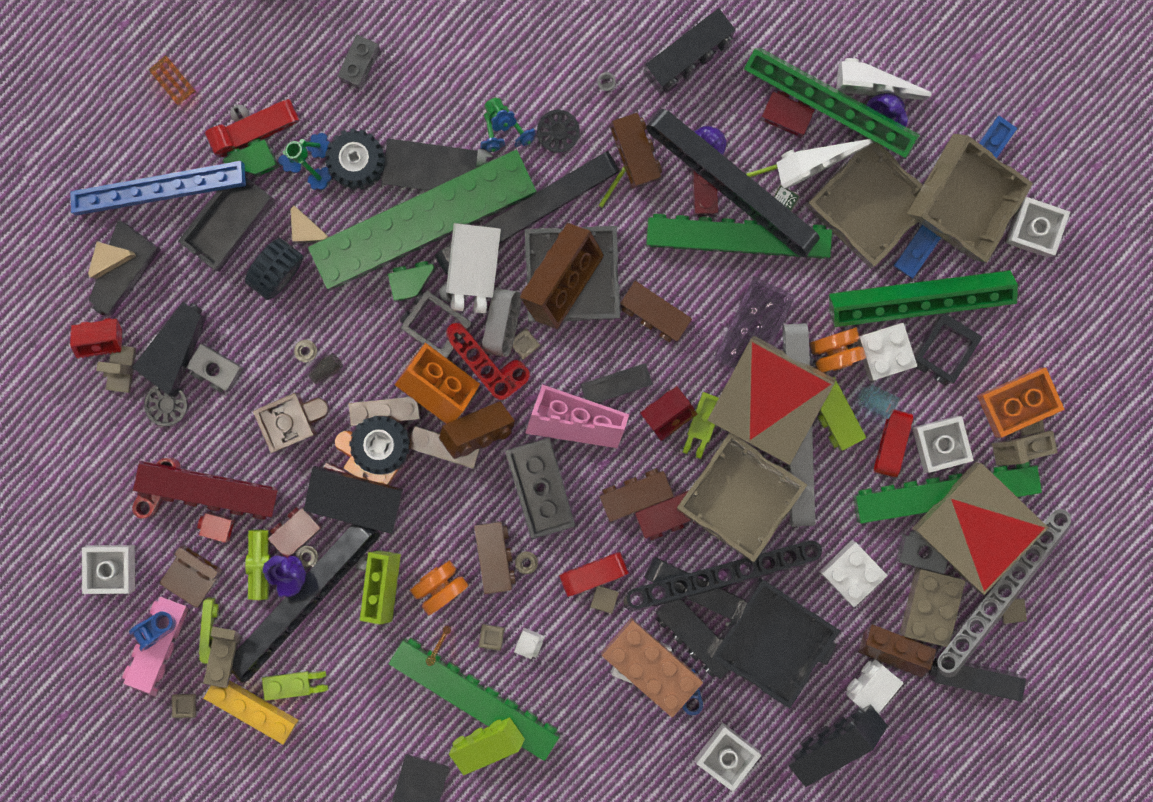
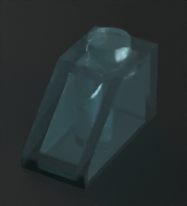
(877, 401)

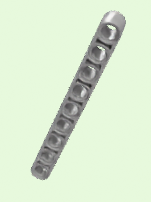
(803, 511)
(1000, 603)

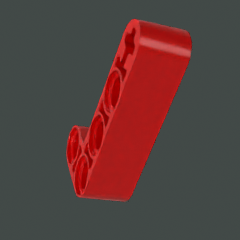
(256, 126)
(481, 359)

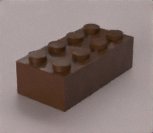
(562, 275)

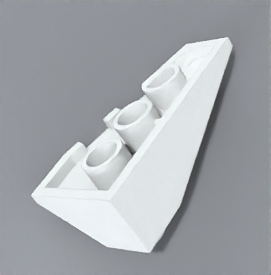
(868, 80)
(803, 164)

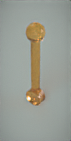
(431, 659)

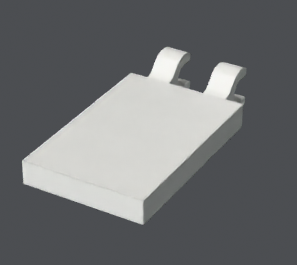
(472, 265)

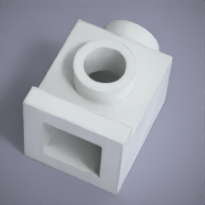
(529, 643)

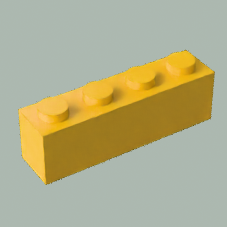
(253, 711)

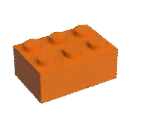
(437, 384)
(1020, 402)

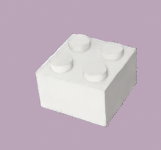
(1037, 227)
(887, 352)
(942, 444)
(108, 569)
(853, 573)
(874, 686)
(727, 757)

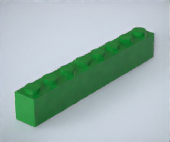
(832, 102)
(725, 236)
(923, 298)
(920, 498)
(472, 697)

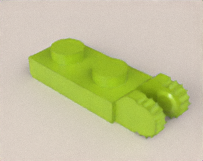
(700, 426)
(209, 612)
(292, 685)

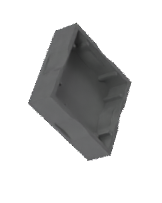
(601, 293)

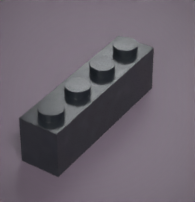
(693, 632)

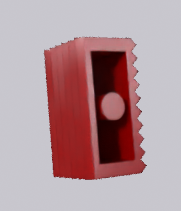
(96, 338)

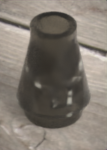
(327, 367)

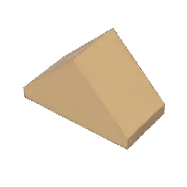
(304, 229)
(107, 258)

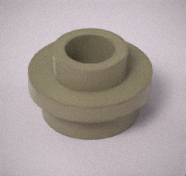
(298, 351)
(307, 549)
(526, 555)

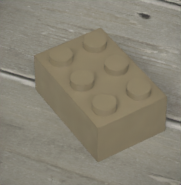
(932, 607)

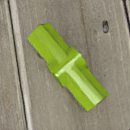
(257, 555)

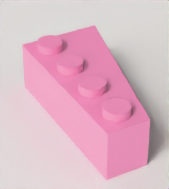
(575, 419)
(148, 665)

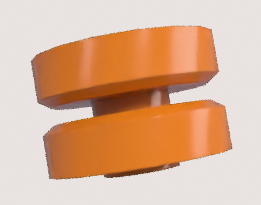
(837, 350)
(437, 585)

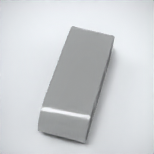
(501, 322)

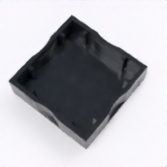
(774, 642)

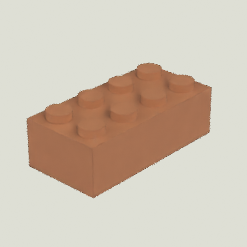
(652, 667)

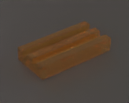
(184, 95)

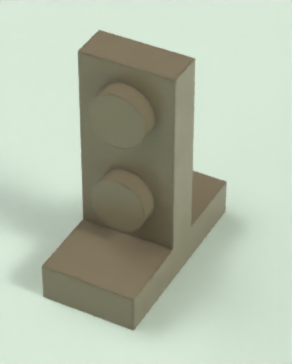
(119, 370)
(1024, 448)
(221, 657)

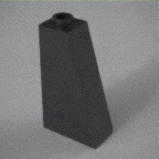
(115, 285)
(171, 349)
(981, 680)

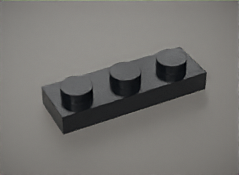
(617, 384)

